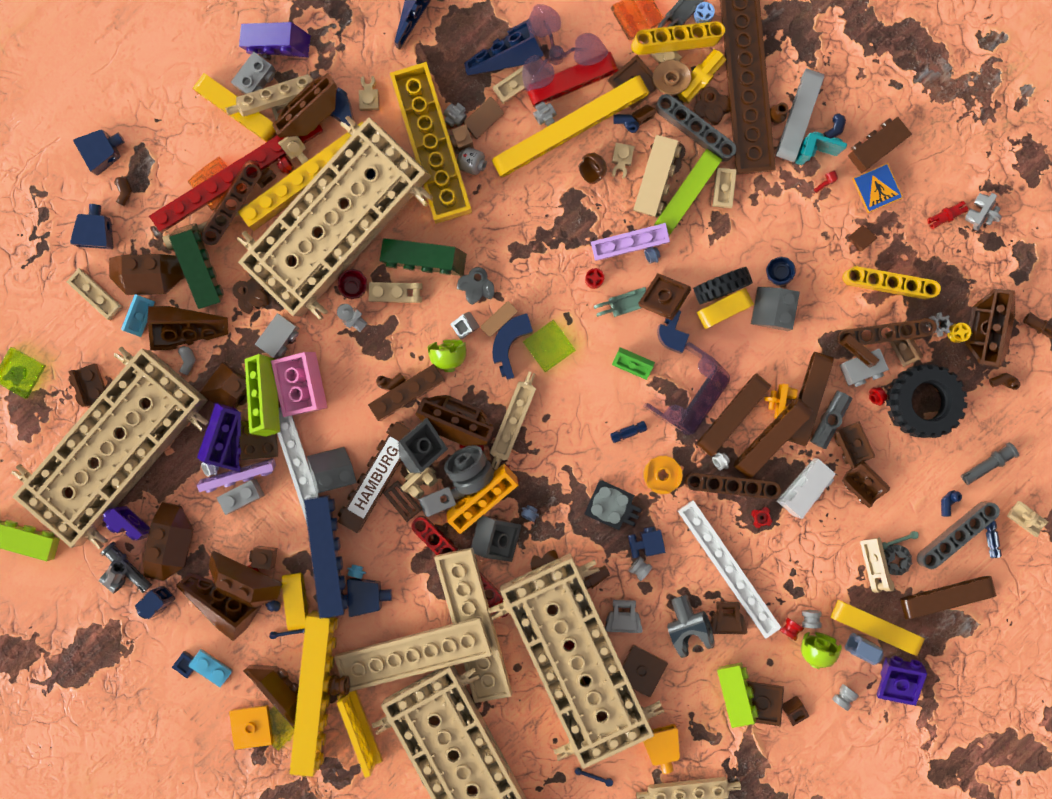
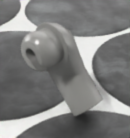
(188, 359)

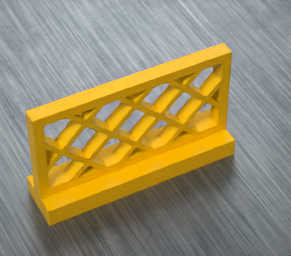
(359, 731)

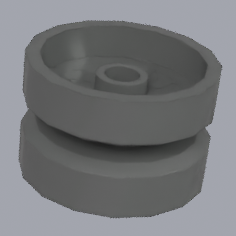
(469, 469)

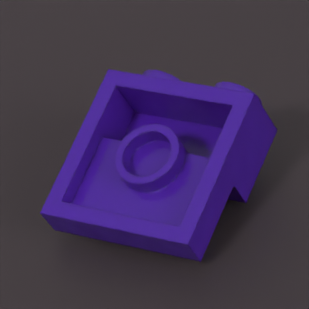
(124, 519)
(901, 680)

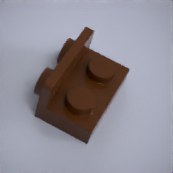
(87, 384)

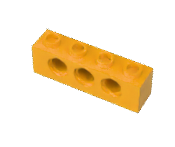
(477, 504)

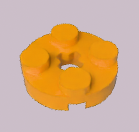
(671, 468)

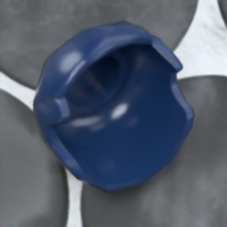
(780, 271)

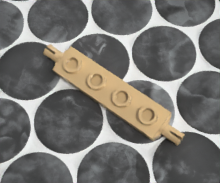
(269, 96)
(513, 420)
(693, 789)

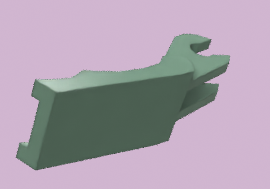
(623, 303)

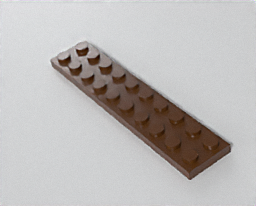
(747, 86)

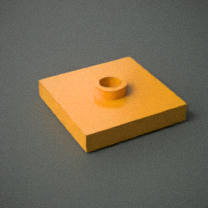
(251, 727)

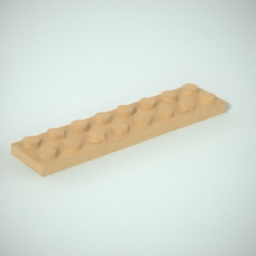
(467, 601)
(414, 654)

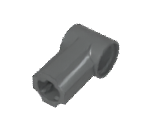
(114, 577)

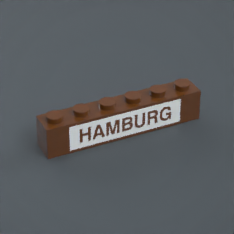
(374, 481)

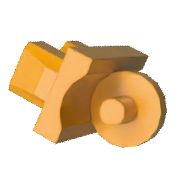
(784, 393)

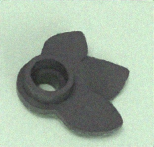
(474, 288)

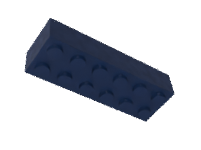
(324, 555)

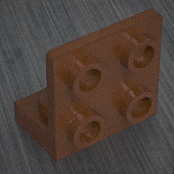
(256, 446)

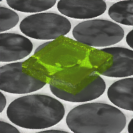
(549, 346)
(20, 372)

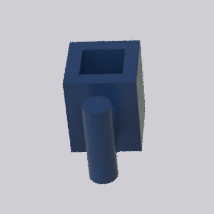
(651, 542)

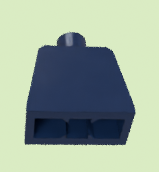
(99, 149)
(92, 230)
(365, 596)

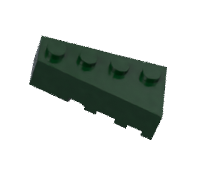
(423, 256)
(196, 265)

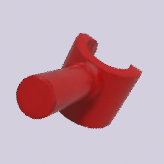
(831, 178)

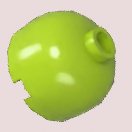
(447, 355)
(820, 650)

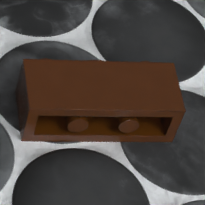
(879, 144)

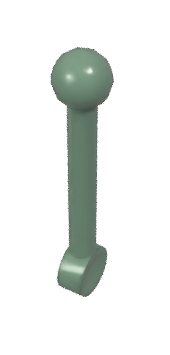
(914, 535)

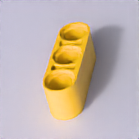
(725, 308)
(295, 600)

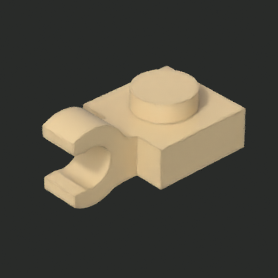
(293, 147)

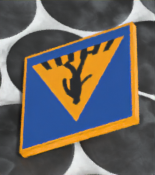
(877, 188)

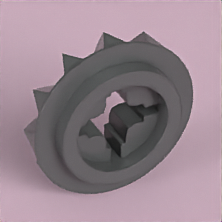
(901, 552)

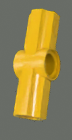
(702, 75)

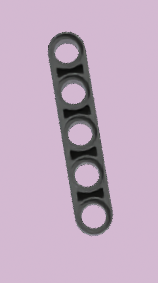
(690, 119)
(967, 533)

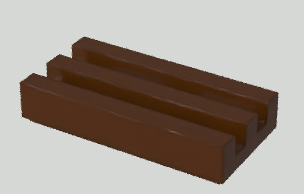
(859, 351)
(397, 507)

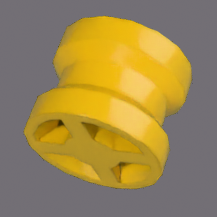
(963, 331)

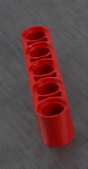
(573, 79)

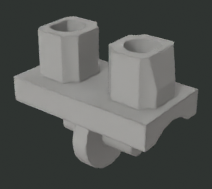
(986, 203)
(351, 317)

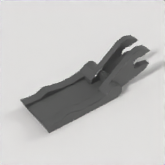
(680, 12)

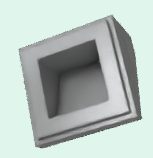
(465, 325)

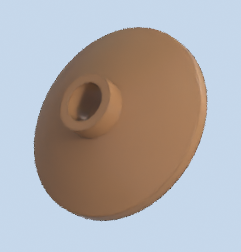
(674, 71)

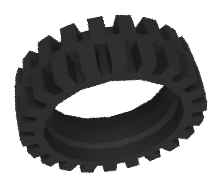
(723, 285)

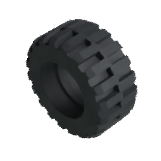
(951, 401)

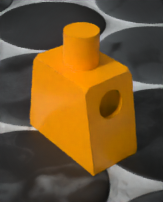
(663, 747)

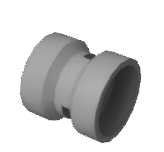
(845, 697)

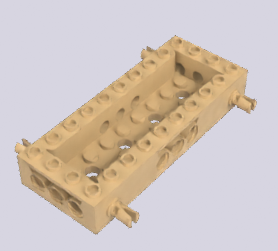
(344, 230)
(120, 460)
(562, 669)
(460, 729)

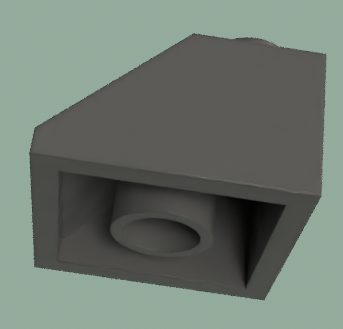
(775, 308)
(421, 447)
(331, 470)
(495, 538)

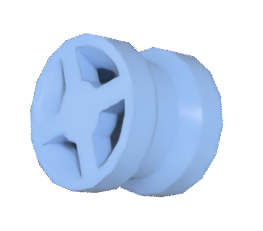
(706, 10)

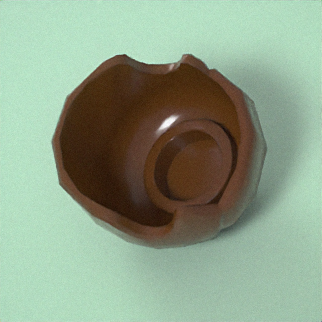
(592, 168)

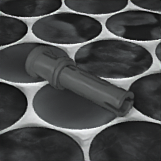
(997, 459)
(132, 574)

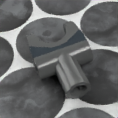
(688, 625)

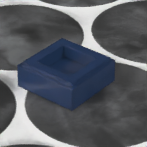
(182, 663)

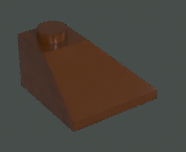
(225, 387)

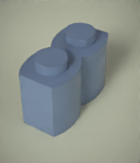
(864, 649)

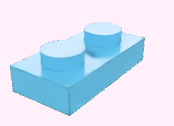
(137, 315)
(210, 668)

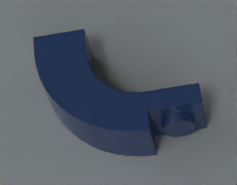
(505, 337)

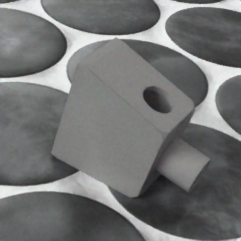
(431, 503)

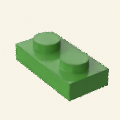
(633, 363)

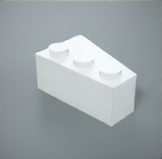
(806, 488)

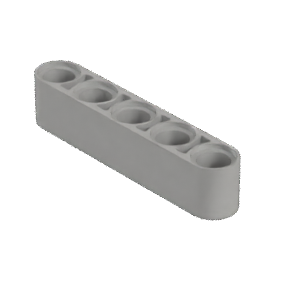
(799, 115)

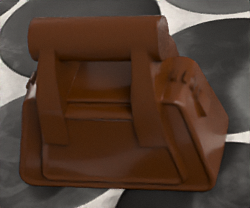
(728, 622)

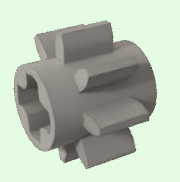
(544, 113)
(455, 114)
(945, 324)

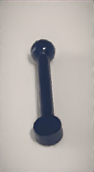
(273, 635)
(578, 771)

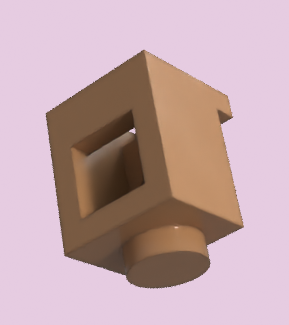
(461, 139)

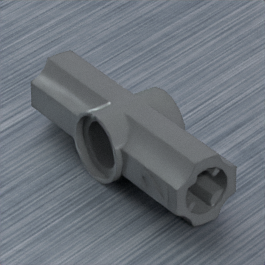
(836, 408)

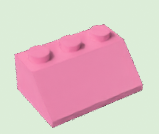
(299, 384)

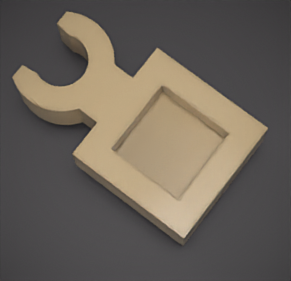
(368, 97)
(622, 156)

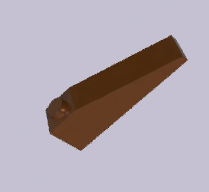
(177, 326)
(223, 612)

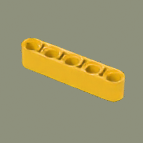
(671, 43)
(224, 98)
(900, 282)
(877, 628)

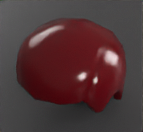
(352, 284)

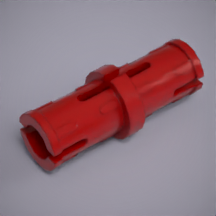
(947, 214)

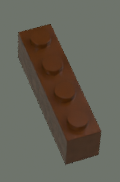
(406, 392)

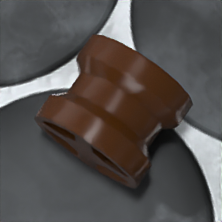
(339, 685)

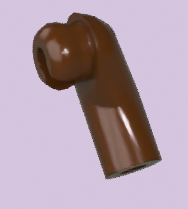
(124, 189)
(1006, 380)
(389, 383)

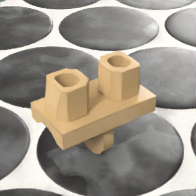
(415, 480)
(1027, 518)

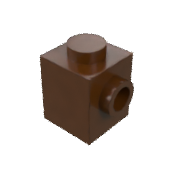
(263, 557)

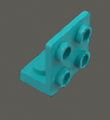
(817, 142)

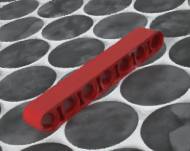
(444, 543)

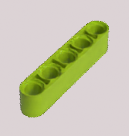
(689, 190)

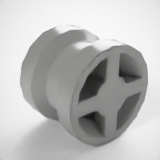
(640, 568)
(811, 619)

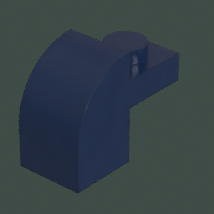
(670, 337)

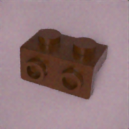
(854, 444)
(865, 484)

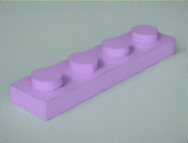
(630, 242)
(229, 478)

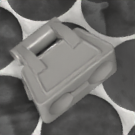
(623, 621)

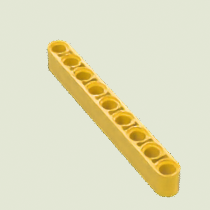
(570, 126)

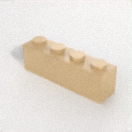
(656, 176)

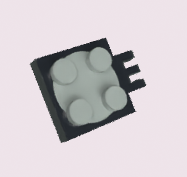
(611, 506)

